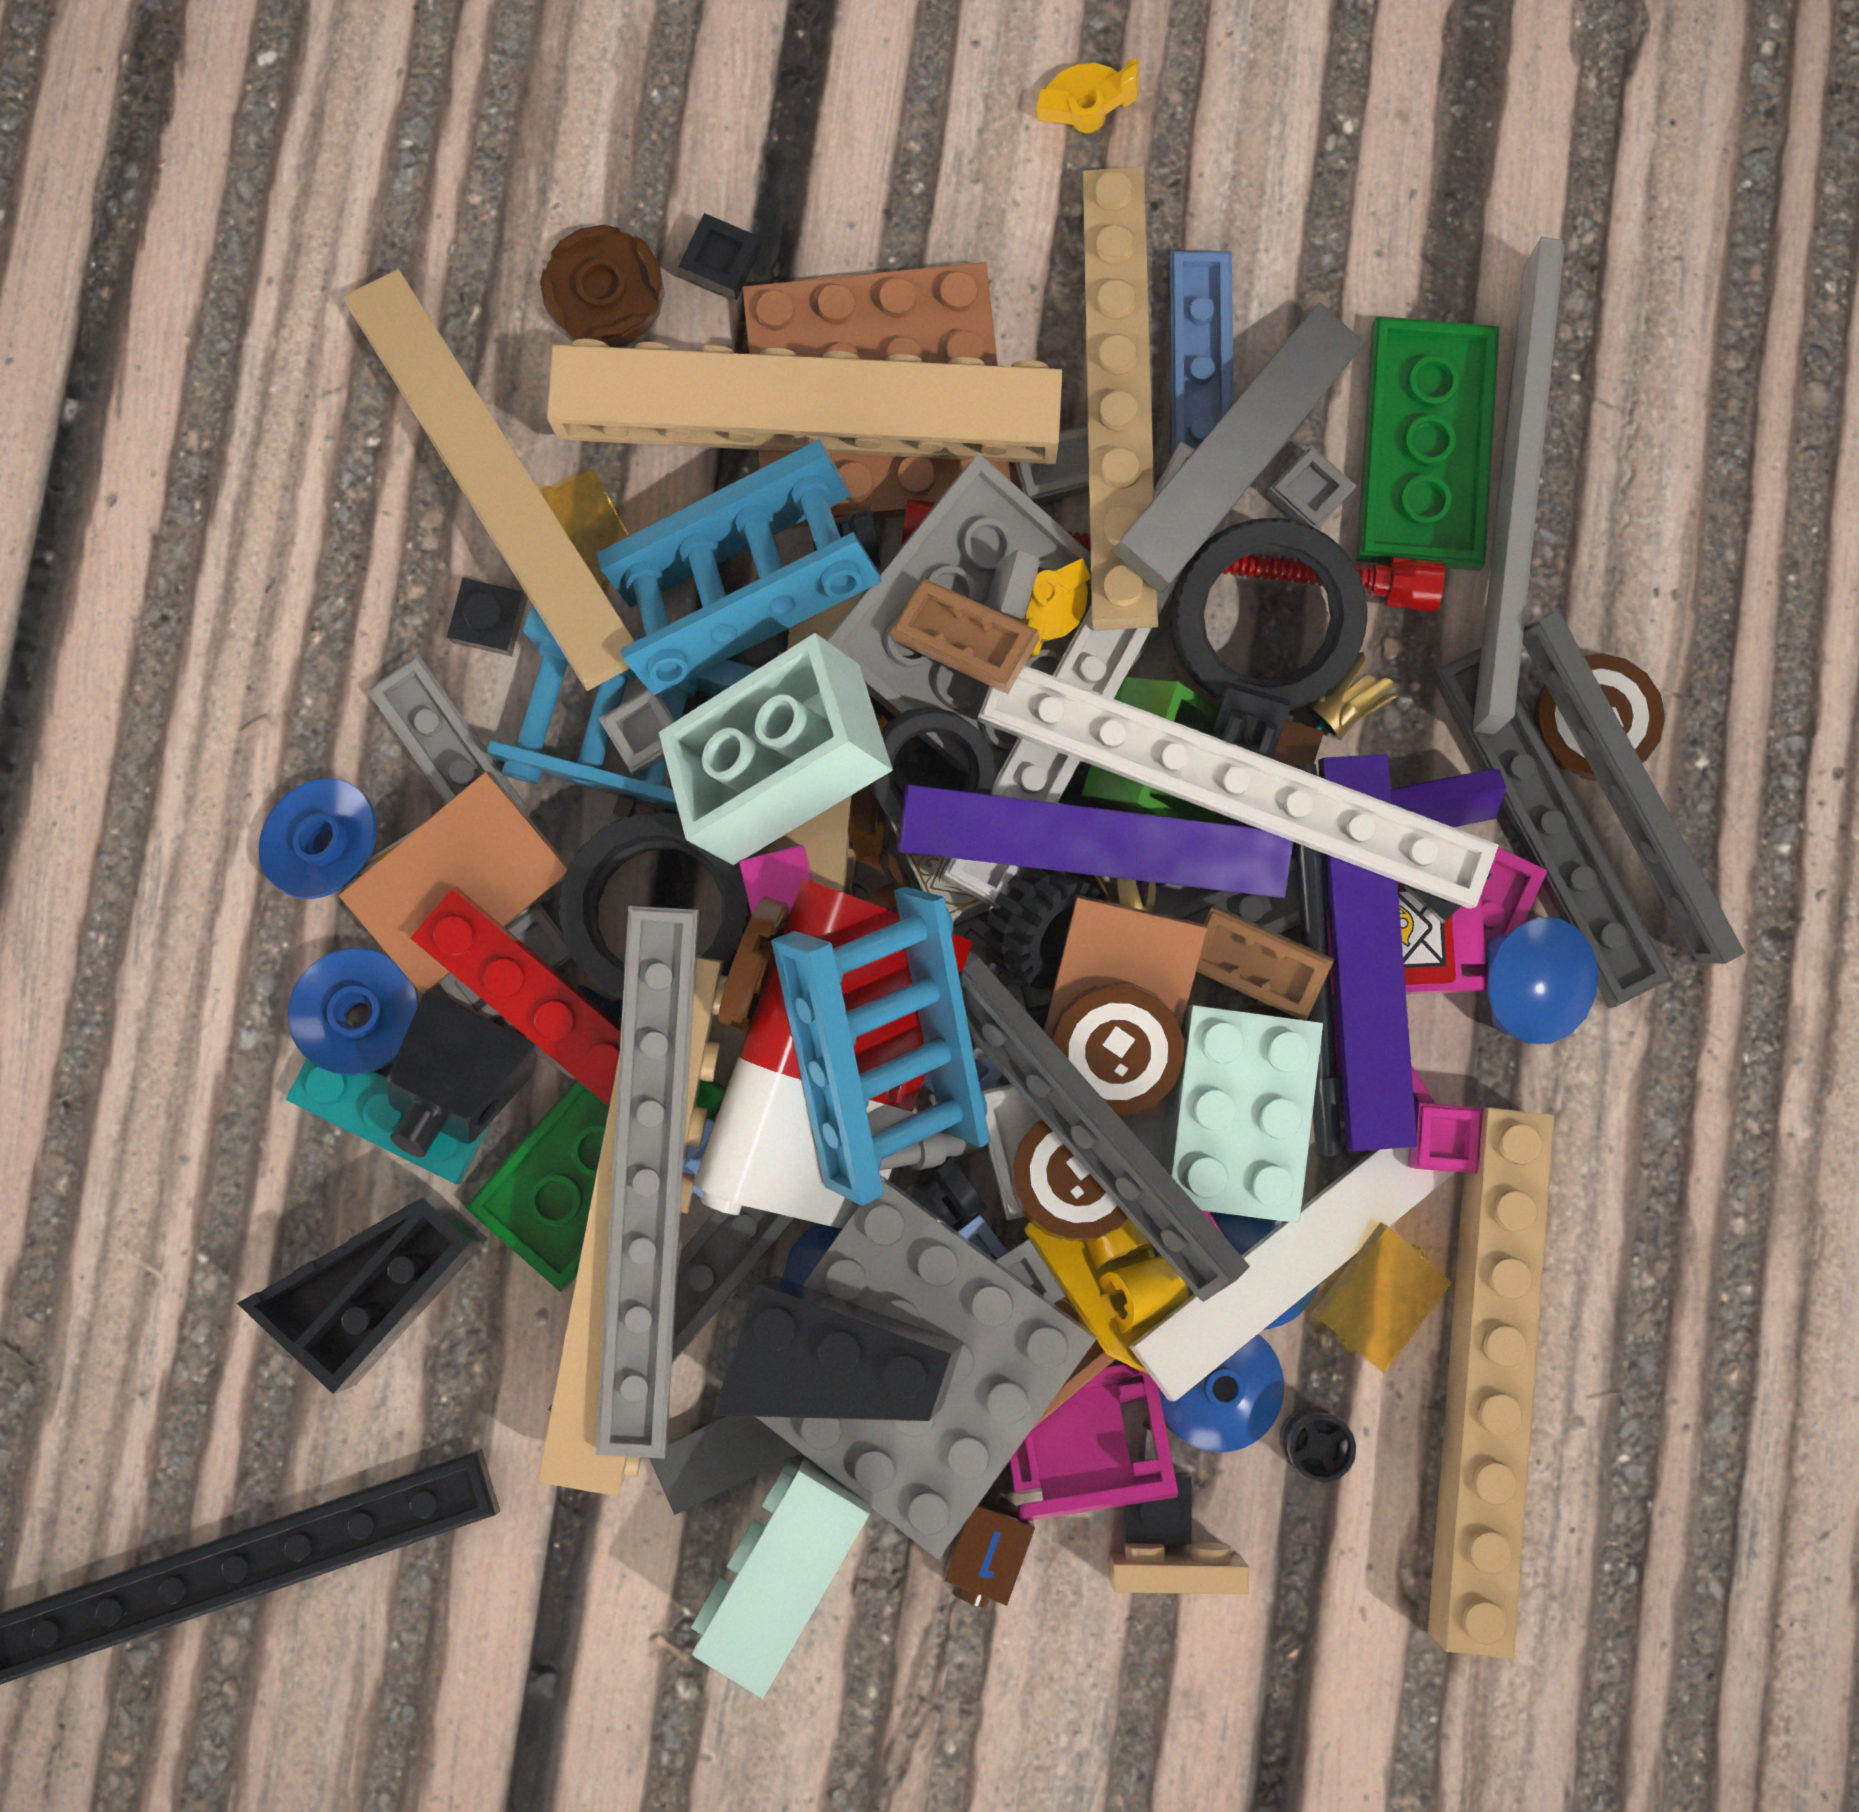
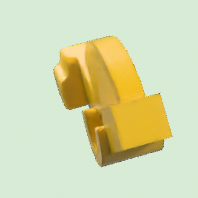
(1088, 93)
(1057, 602)

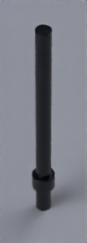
(1315, 936)

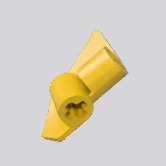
(1114, 1285)

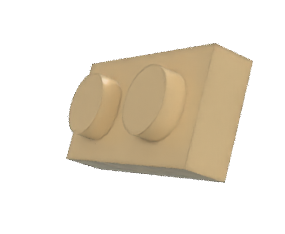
(1205, 1570)

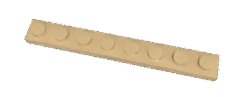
(1118, 390)

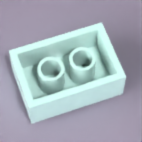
(774, 750)
(1242, 1112)
(779, 1576)

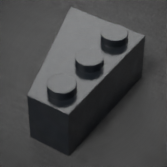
(364, 1295)
(832, 1360)

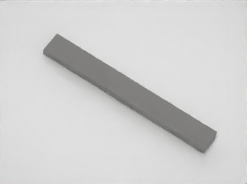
(1518, 488)
(647, 1182)

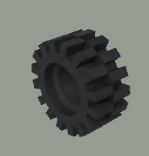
(1034, 923)

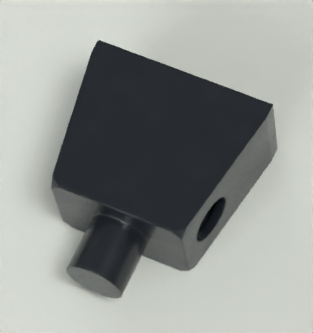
(453, 1074)

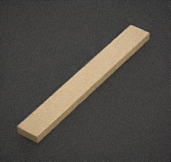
(492, 478)

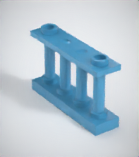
(717, 529)
(528, 763)
(826, 1035)

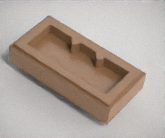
(965, 635)
(1262, 963)

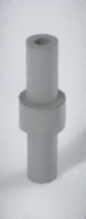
(929, 1152)

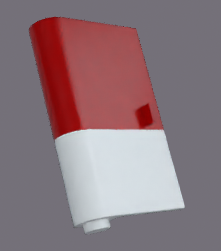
(763, 1133)

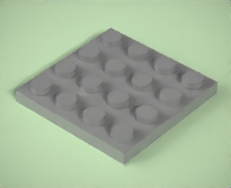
(958, 548)
(1009, 1370)

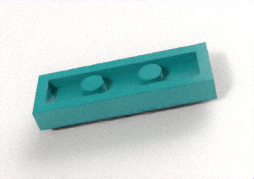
(363, 1109)

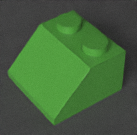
(1173, 703)

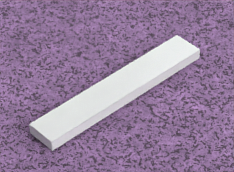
(1283, 1269)

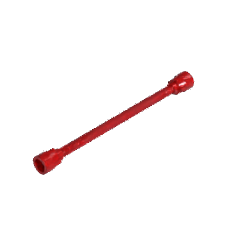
(1403, 583)

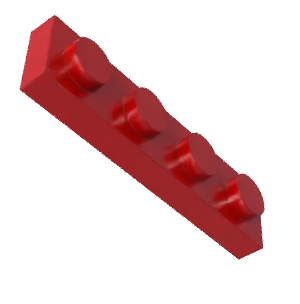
(524, 990)

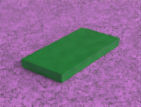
(1428, 442)
(546, 1185)

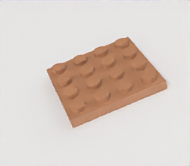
(875, 315)

